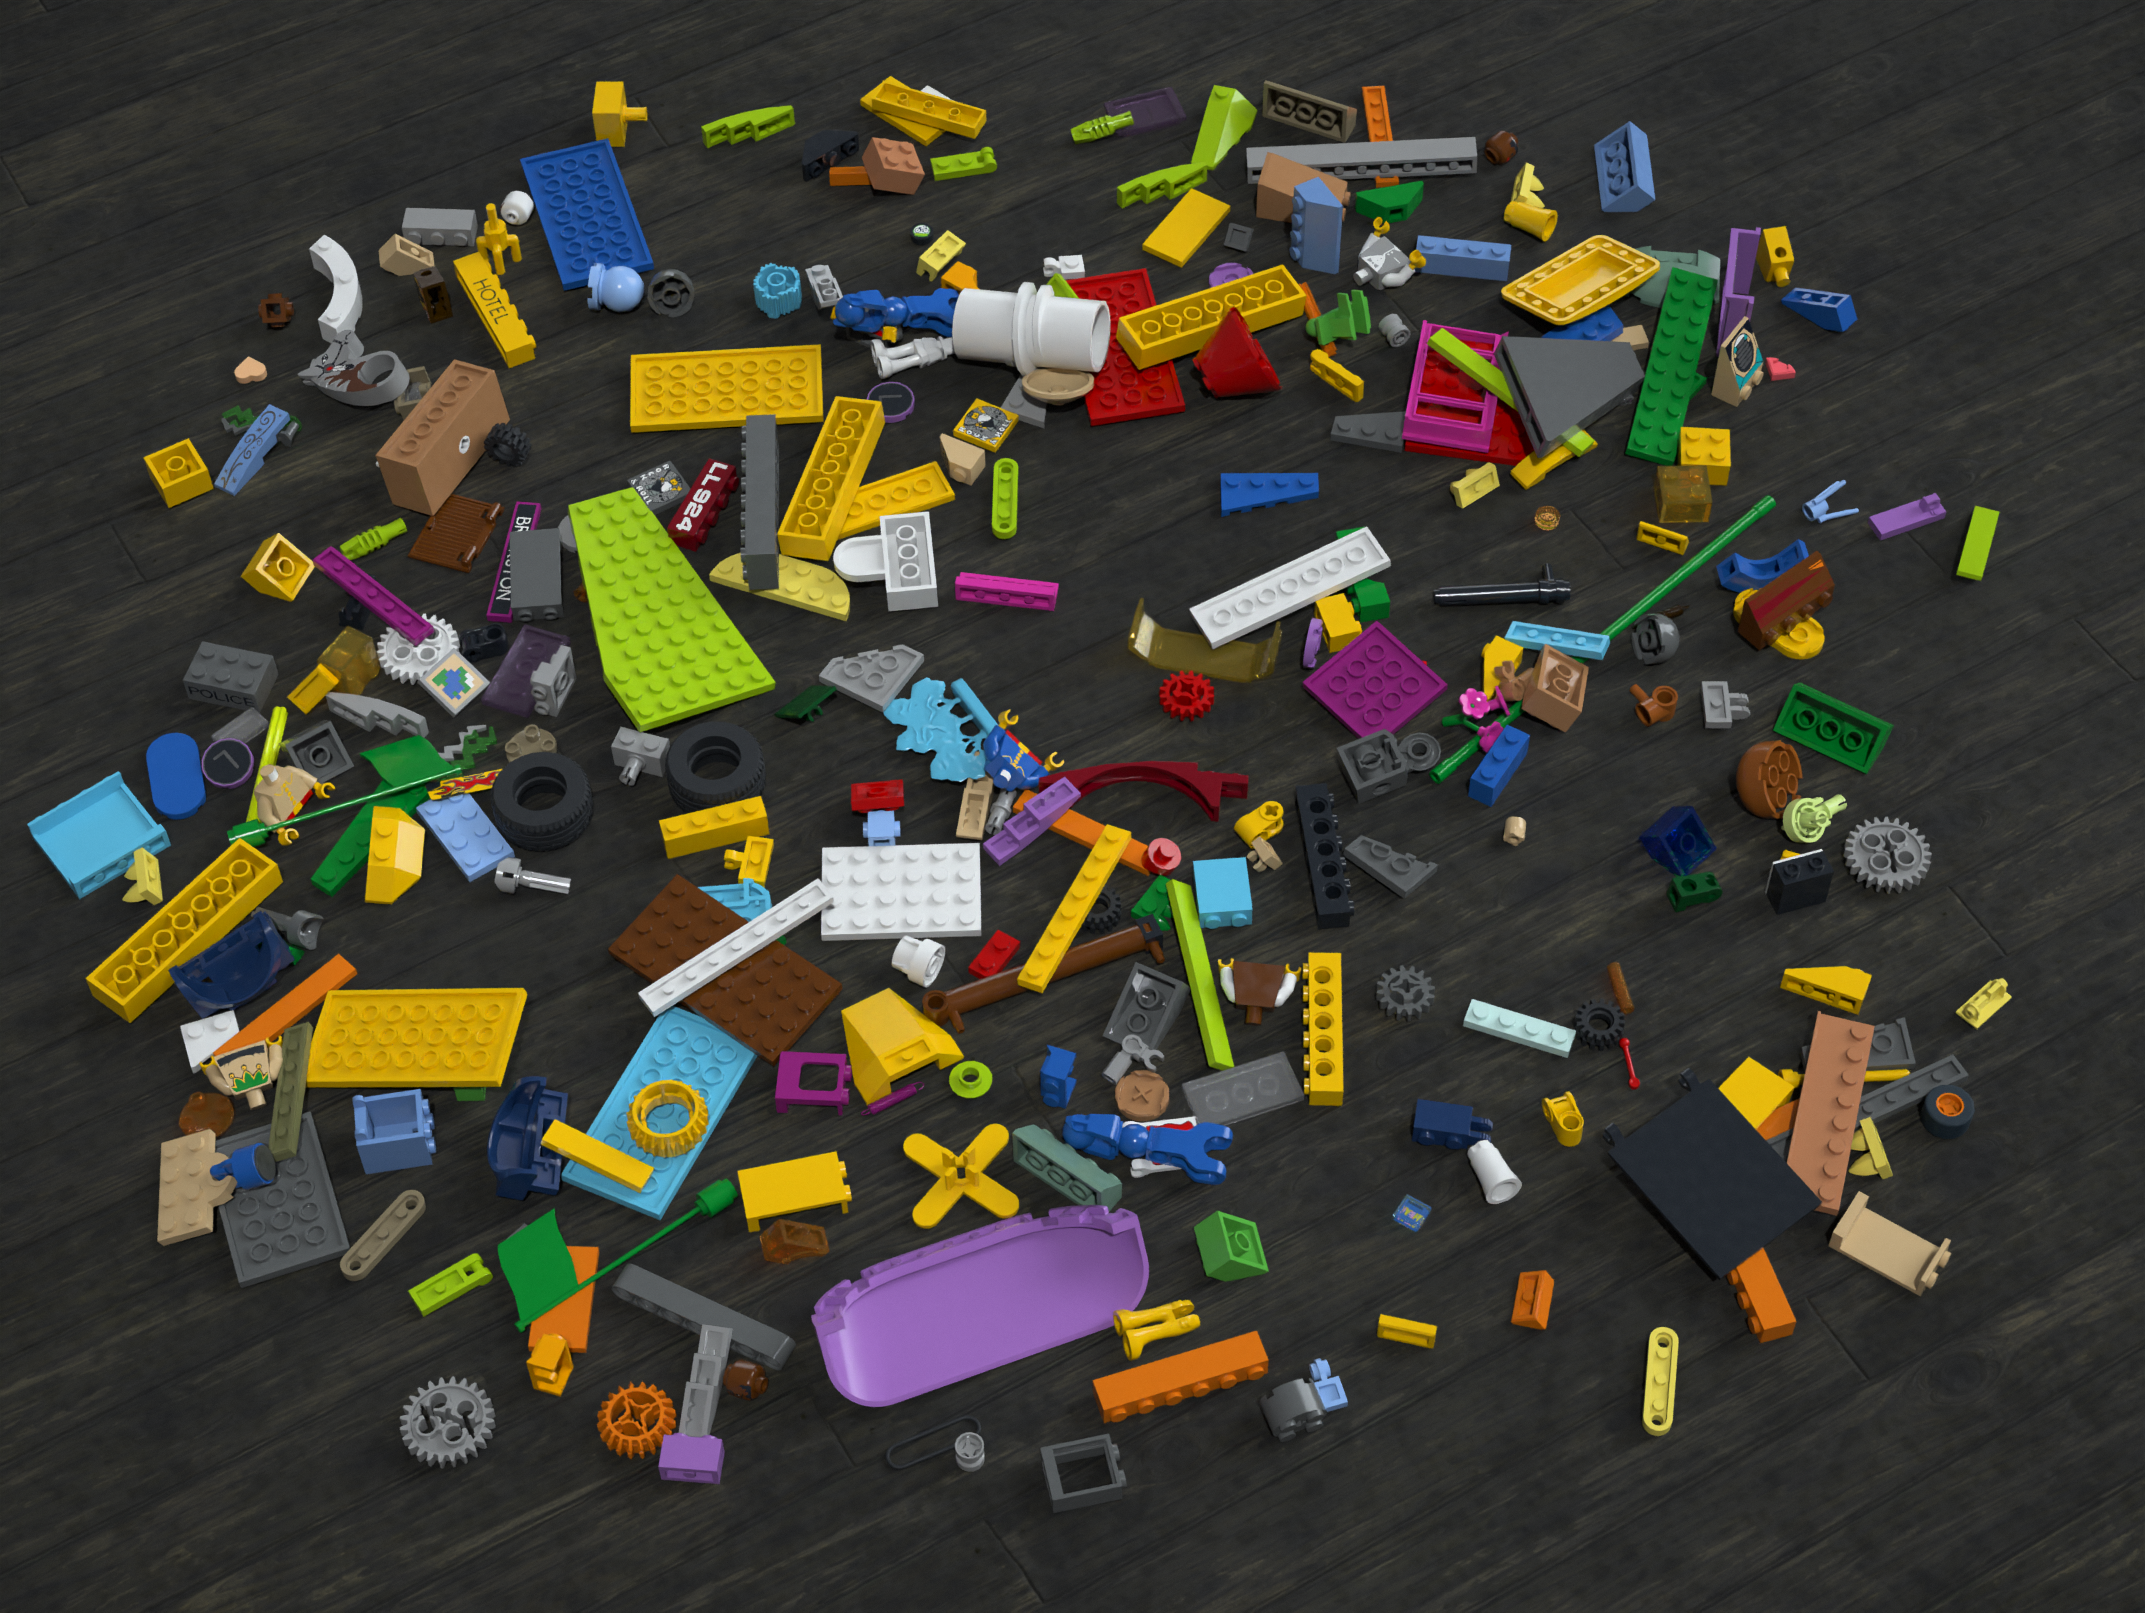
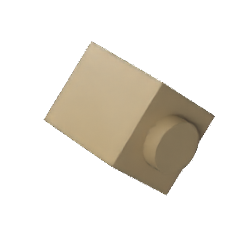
(404, 256)
(962, 459)

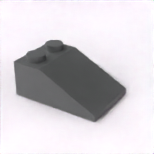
(1147, 1006)

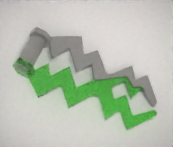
(467, 749)

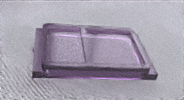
(1149, 111)

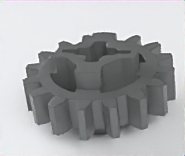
(1405, 993)

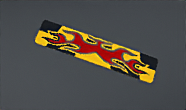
(461, 785)

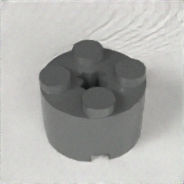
(1293, 1408)

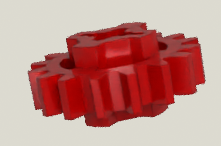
(1186, 695)

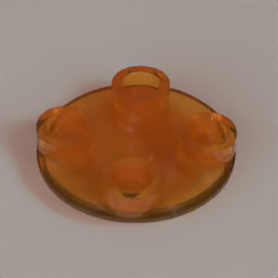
(206, 1112)

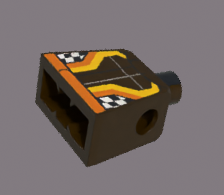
(429, 286)

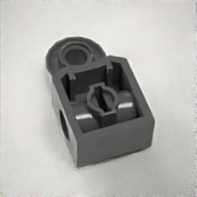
(1380, 766)

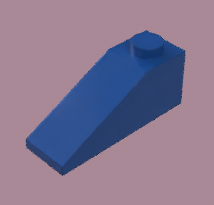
(1823, 308)

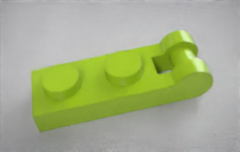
(964, 164)
(450, 1284)

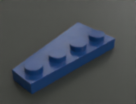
(1252, 490)

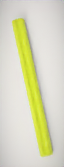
(270, 752)

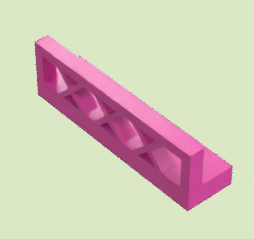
(1006, 591)

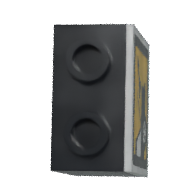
(1799, 882)

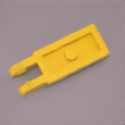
(1336, 375)

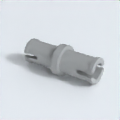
(1000, 811)

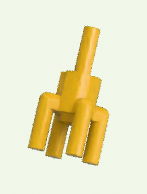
(497, 240)

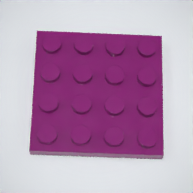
(1374, 683)

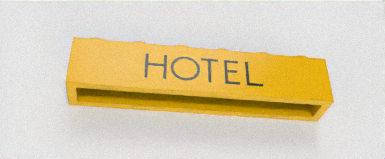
(494, 309)

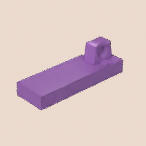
(1907, 517)

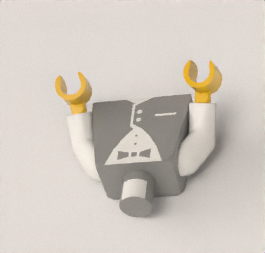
(1383, 262)

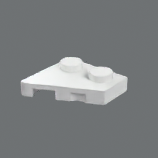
(207, 1036)

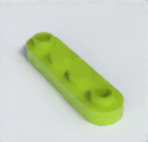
(1005, 498)

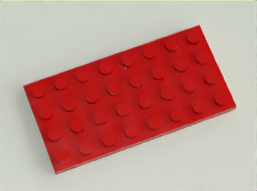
(1120, 388)

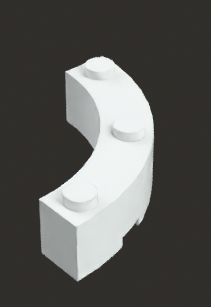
(346, 301)

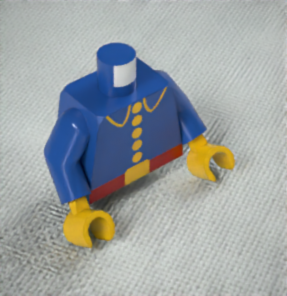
(1011, 761)

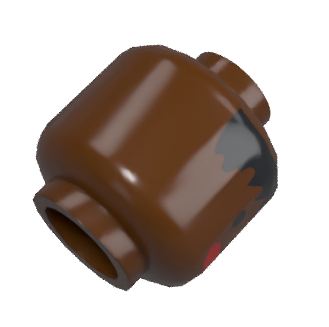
(1501, 147)

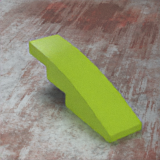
(748, 124)
(1165, 182)
(1978, 543)

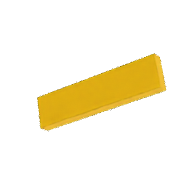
(597, 1156)

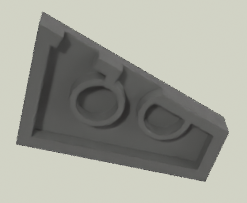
(1371, 430)

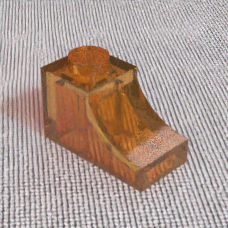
(793, 1240)

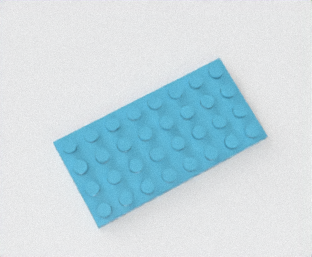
(676, 1049)

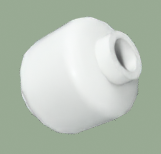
(516, 208)

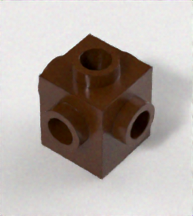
(267, 312)

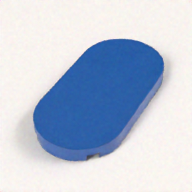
(176, 775)

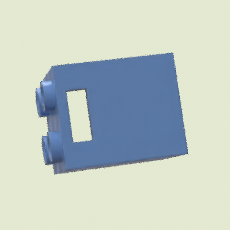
(386, 1131)

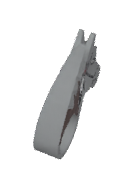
(350, 377)

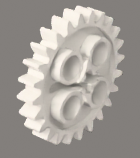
(411, 661)

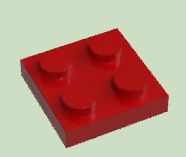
(877, 795)

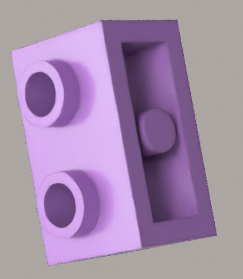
(691, 1458)

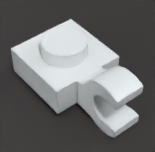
(1068, 266)

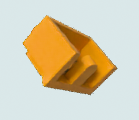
(550, 1364)

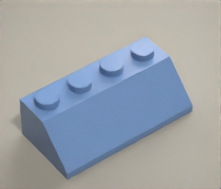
(1624, 170)
(1316, 227)
(1464, 258)

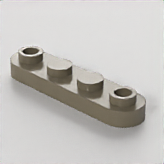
(382, 1235)

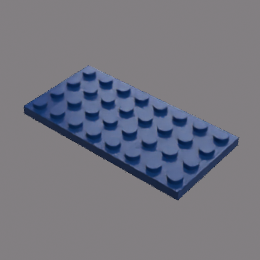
(585, 211)

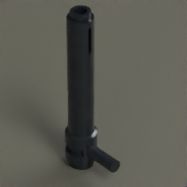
(1540, 591)

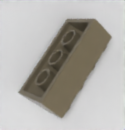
(1308, 112)

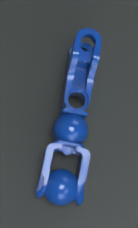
(916, 311)
(1187, 1149)

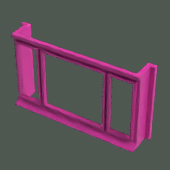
(1449, 431)

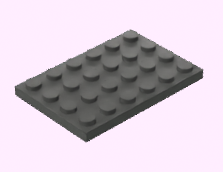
(287, 1221)

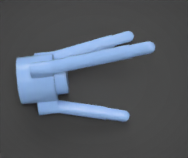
(1818, 506)

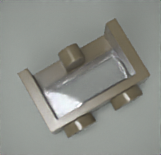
(417, 388)

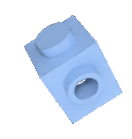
(881, 828)

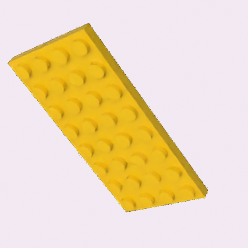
(725, 387)
(415, 1037)

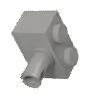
(639, 752)

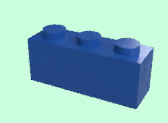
(1498, 765)

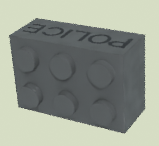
(230, 677)

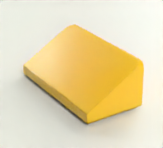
(1662, 538)

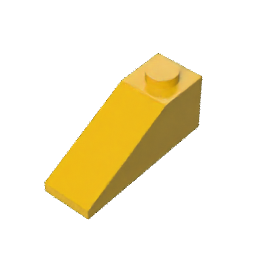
(1494, 655)
(1834, 986)

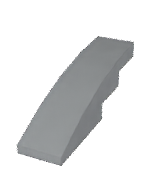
(370, 712)
(706, 1381)

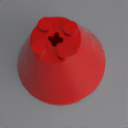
(1234, 361)

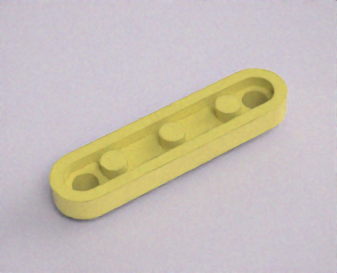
(1660, 1381)

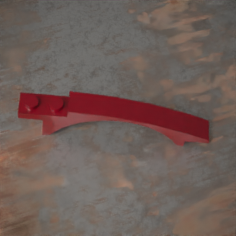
(1201, 786)

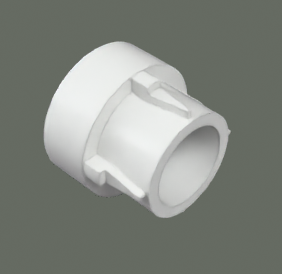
(919, 959)

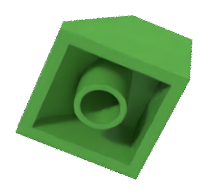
(1230, 1247)

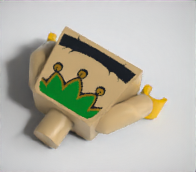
(246, 1071)

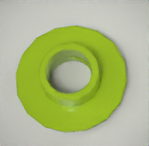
(970, 1089)

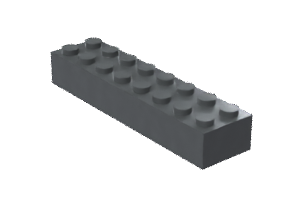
(760, 502)

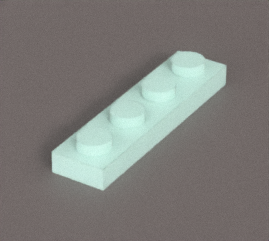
(1519, 1028)

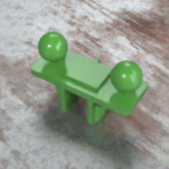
(1342, 321)

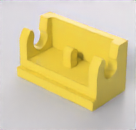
(940, 254)

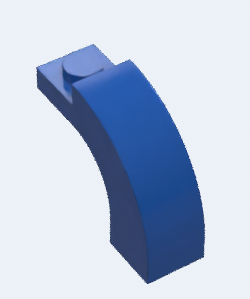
(1742, 573)

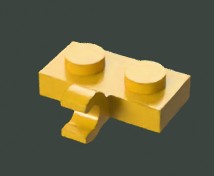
(753, 861)

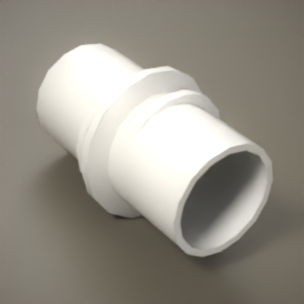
(1031, 329)

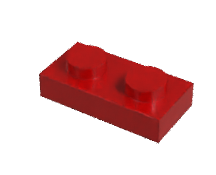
(994, 955)

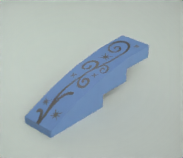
(251, 449)

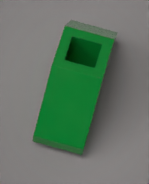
(1391, 202)

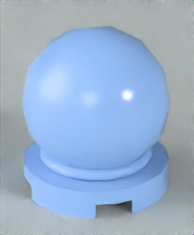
(616, 288)

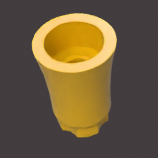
(1531, 219)

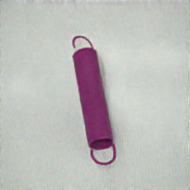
(891, 1099)

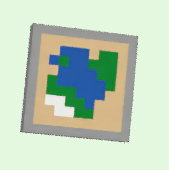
(453, 682)

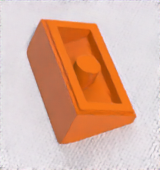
(849, 176)
(1533, 1299)

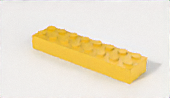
(929, 109)

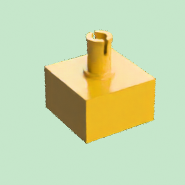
(612, 114)

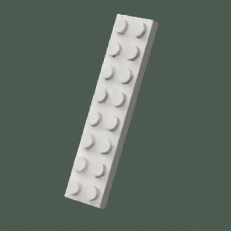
(1289, 587)

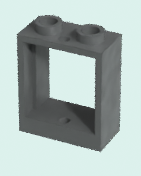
(1078, 1450)

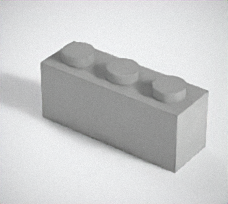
(440, 226)

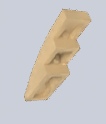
(975, 806)

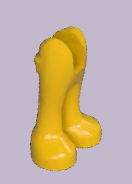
(1135, 1339)

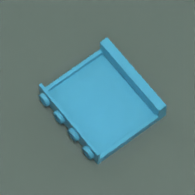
(96, 834)

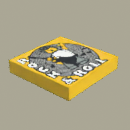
(986, 425)

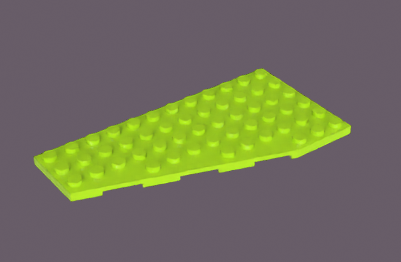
(654, 621)

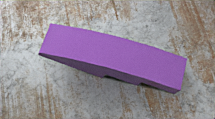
(1029, 824)

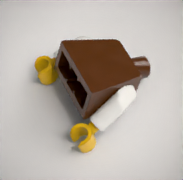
(1257, 987)

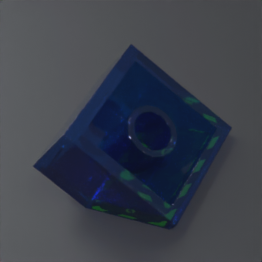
(1678, 841)

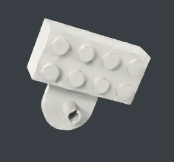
(899, 556)

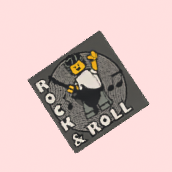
(660, 487)

